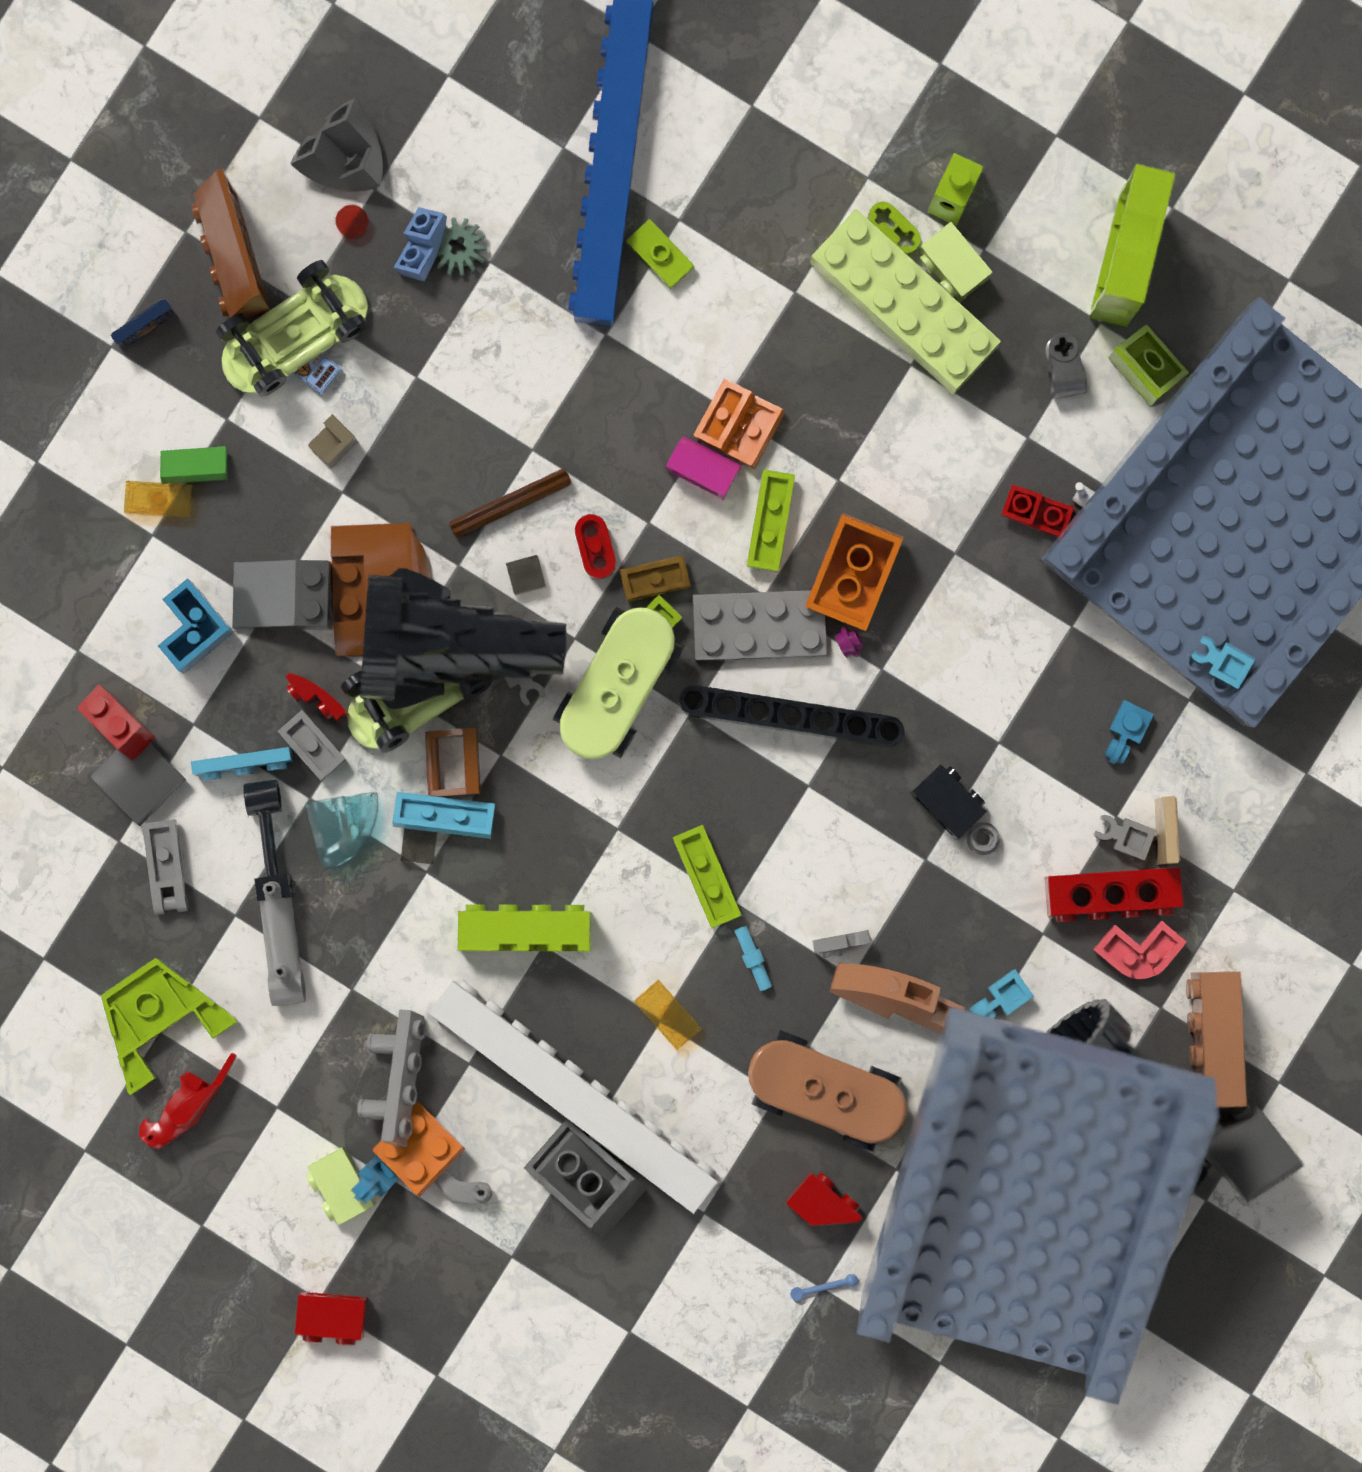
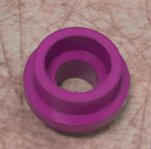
(849, 642)

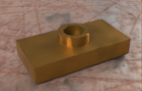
(655, 578)

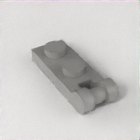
(165, 866)

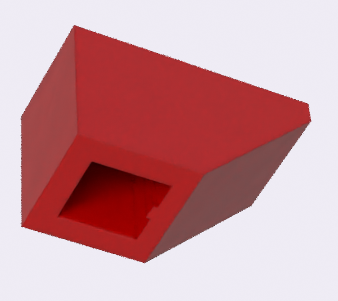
(820, 1204)

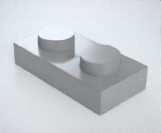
(311, 745)

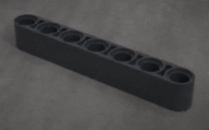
(807, 711)

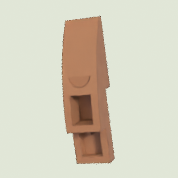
(892, 992)

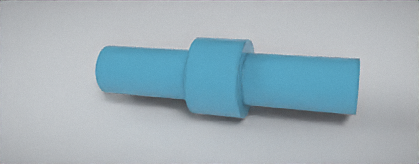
(753, 958)

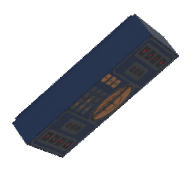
(142, 324)

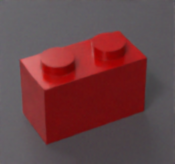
(116, 722)
(330, 1317)

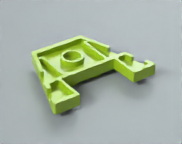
(147, 1006)

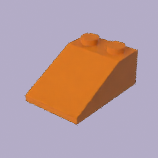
(854, 571)

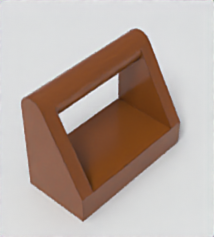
(471, 762)

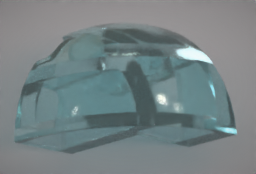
(342, 826)

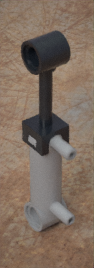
(275, 899)

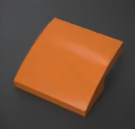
(739, 423)

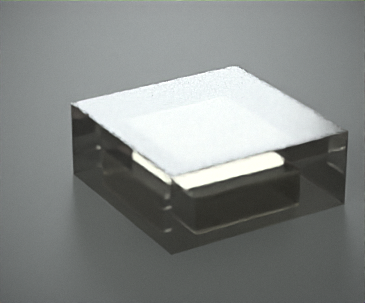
(525, 575)
(419, 846)

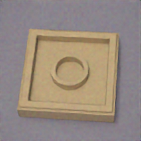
(1167, 830)

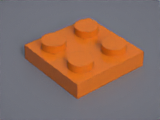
(427, 1152)

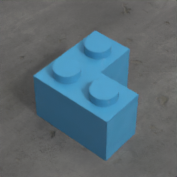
(201, 628)

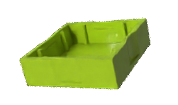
(1132, 245)

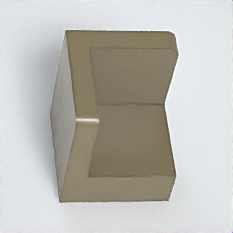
(333, 442)

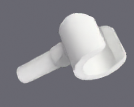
(1082, 495)

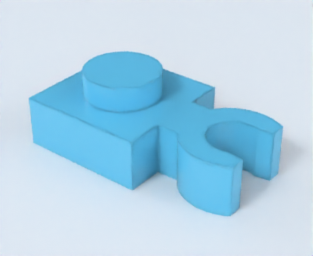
(1228, 664)

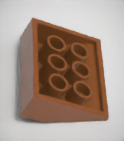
(230, 248)

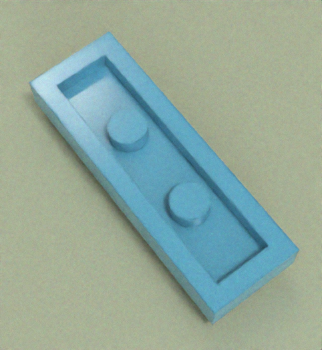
(242, 763)
(443, 815)

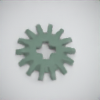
(471, 242)

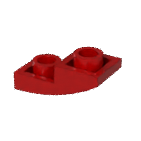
(1037, 511)
(308, 691)

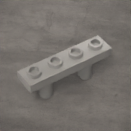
(401, 1089)

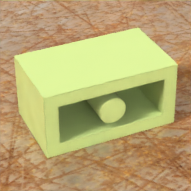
(954, 262)
(335, 1178)

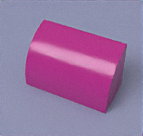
(703, 467)

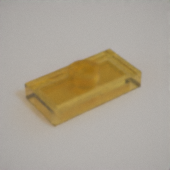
(158, 499)
(667, 1014)

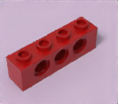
(1164, 881)

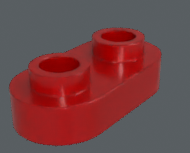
(595, 547)

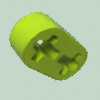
(899, 223)

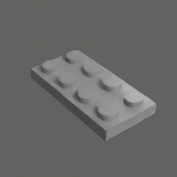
(757, 626)

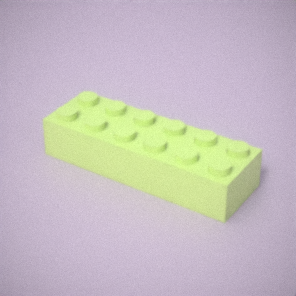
(904, 301)

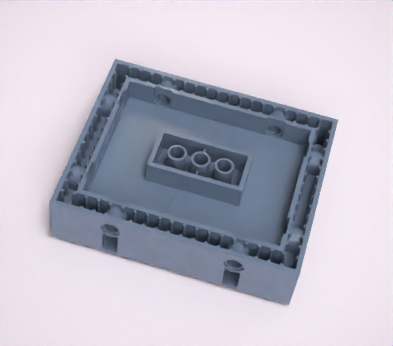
(1233, 516)
(1039, 1198)

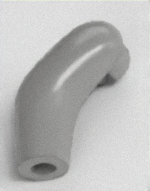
(463, 1191)

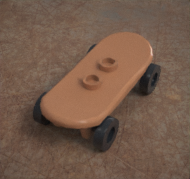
(827, 1091)

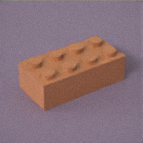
(1218, 1033)

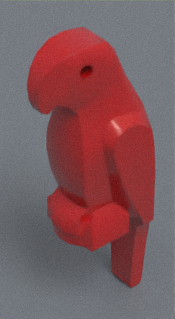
(184, 1107)

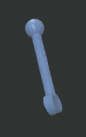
(798, 1293)

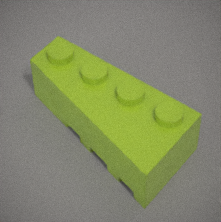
(524, 930)

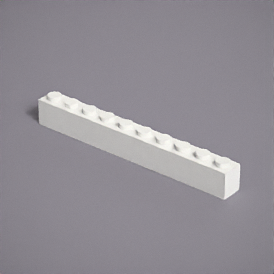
(573, 1096)

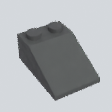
(282, 594)
(1250, 1152)
(585, 1178)

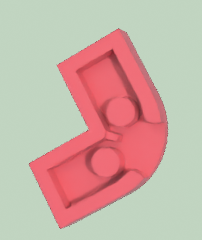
(1144, 959)

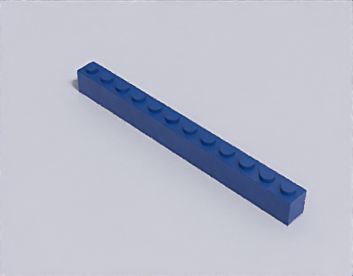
(612, 161)

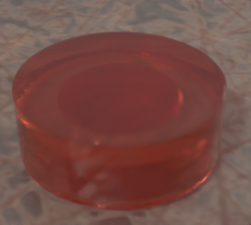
(352, 221)

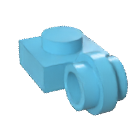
(1008, 994)

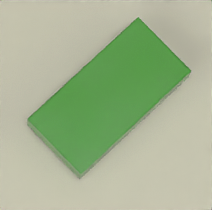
(193, 465)

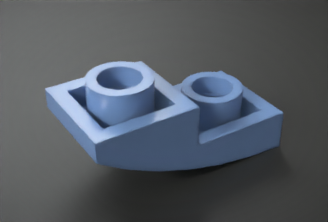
(424, 238)

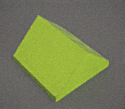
(1148, 365)

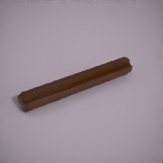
(510, 503)

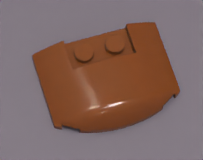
(360, 553)

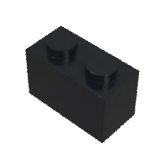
(949, 801)

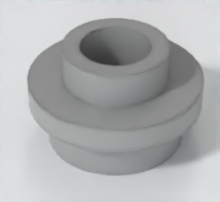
(991, 831)

